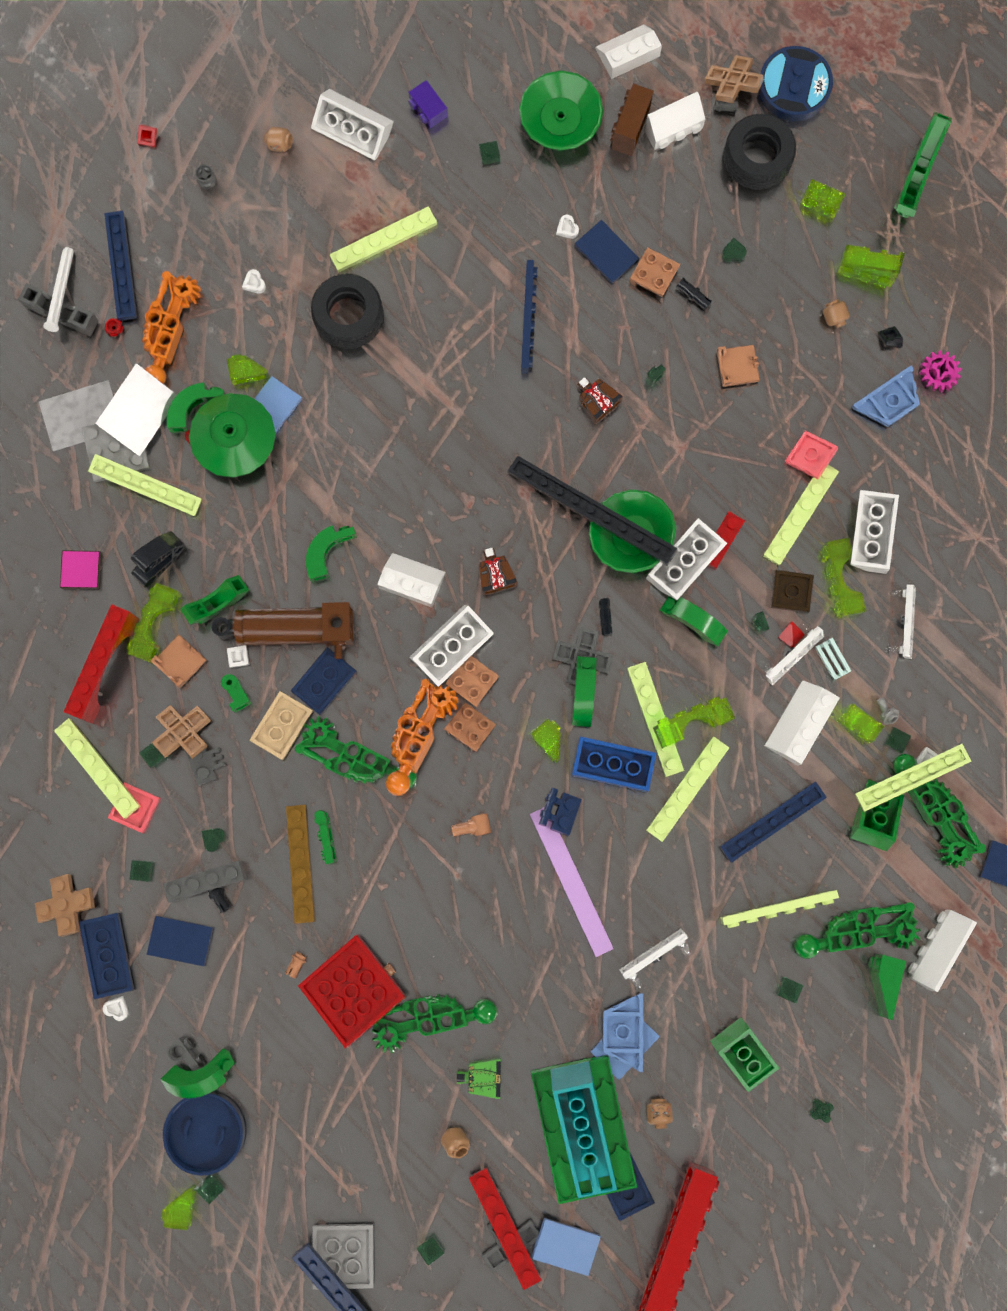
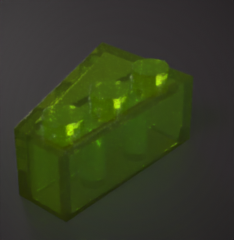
(870, 266)

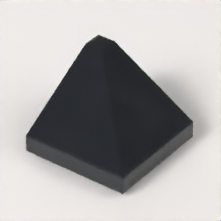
(891, 337)

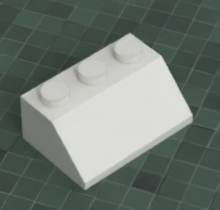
(629, 50)
(675, 121)
(411, 580)

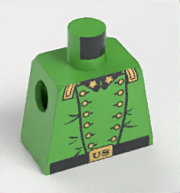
(483, 1078)

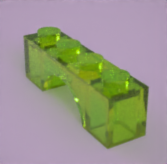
(161, 600)
(848, 601)
(672, 731)

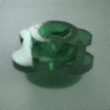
(819, 1105)

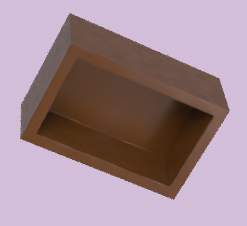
(631, 119)

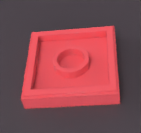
(811, 454)
(141, 817)

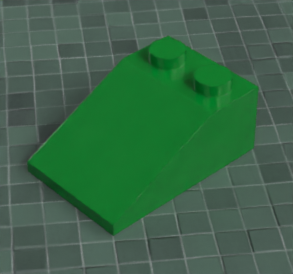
(879, 824)
(886, 979)
(744, 1054)

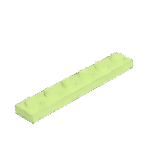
(383, 239)
(145, 485)
(799, 516)
(652, 713)
(97, 768)
(913, 777)
(687, 789)
(771, 911)

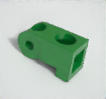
(236, 691)

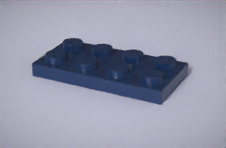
(106, 955)

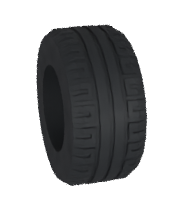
(765, 129)
(344, 287)

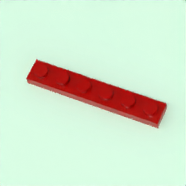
(505, 1228)

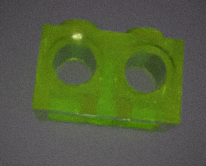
(822, 198)
(860, 723)

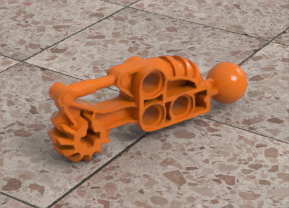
(157, 333)
(408, 739)

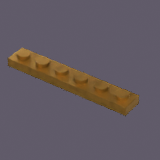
(300, 864)

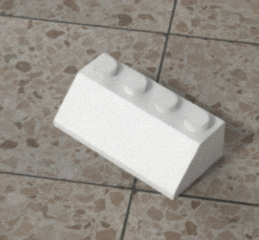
(351, 124)
(874, 531)
(694, 554)
(451, 645)
(801, 722)
(941, 950)

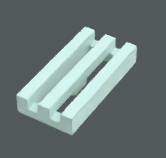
(839, 655)

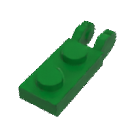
(325, 836)

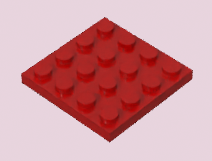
(352, 991)

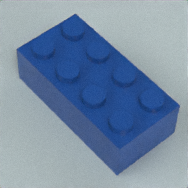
(614, 764)

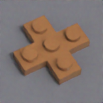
(734, 79)
(181, 731)
(64, 905)

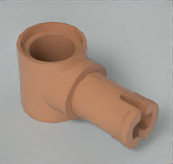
(476, 825)

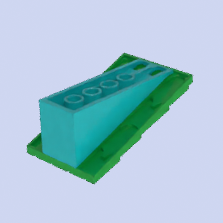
(583, 1129)

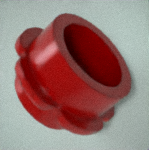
(109, 325)

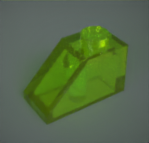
(245, 370)
(548, 738)
(179, 1211)

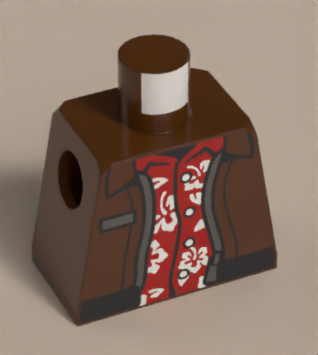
(598, 399)
(495, 573)

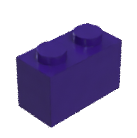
(428, 104)

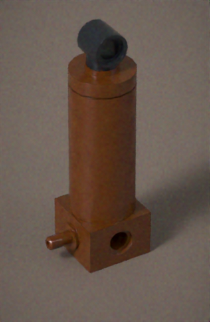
(291, 626)

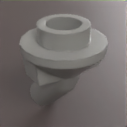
(888, 715)

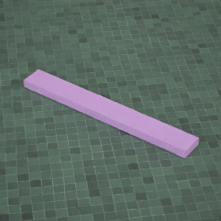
(573, 886)

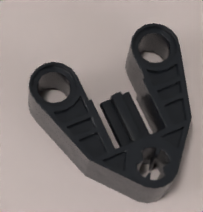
(156, 557)

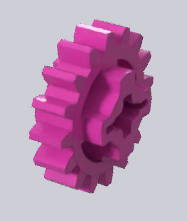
(932, 372)

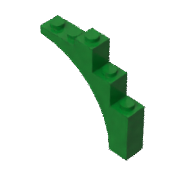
(924, 158)

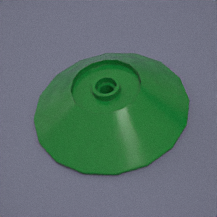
(564, 95)
(242, 449)
(645, 511)

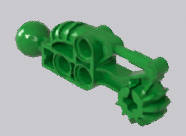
(358, 767)
(938, 802)
(847, 924)
(438, 1007)

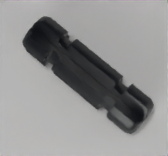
(605, 614)

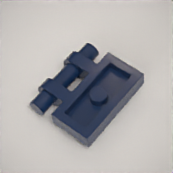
(565, 814)

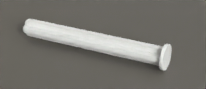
(59, 290)

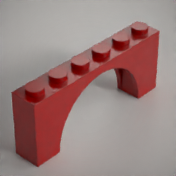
(84, 697)

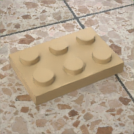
(281, 725)

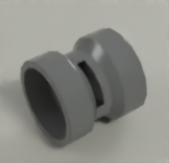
(203, 172)

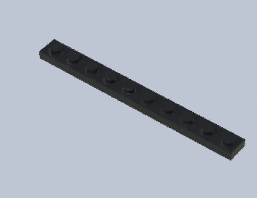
(593, 510)

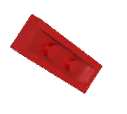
(727, 531)

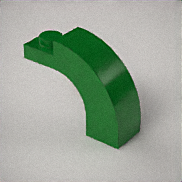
(186, 402)
(320, 547)
(216, 602)
(696, 618)
(584, 691)
(201, 1081)

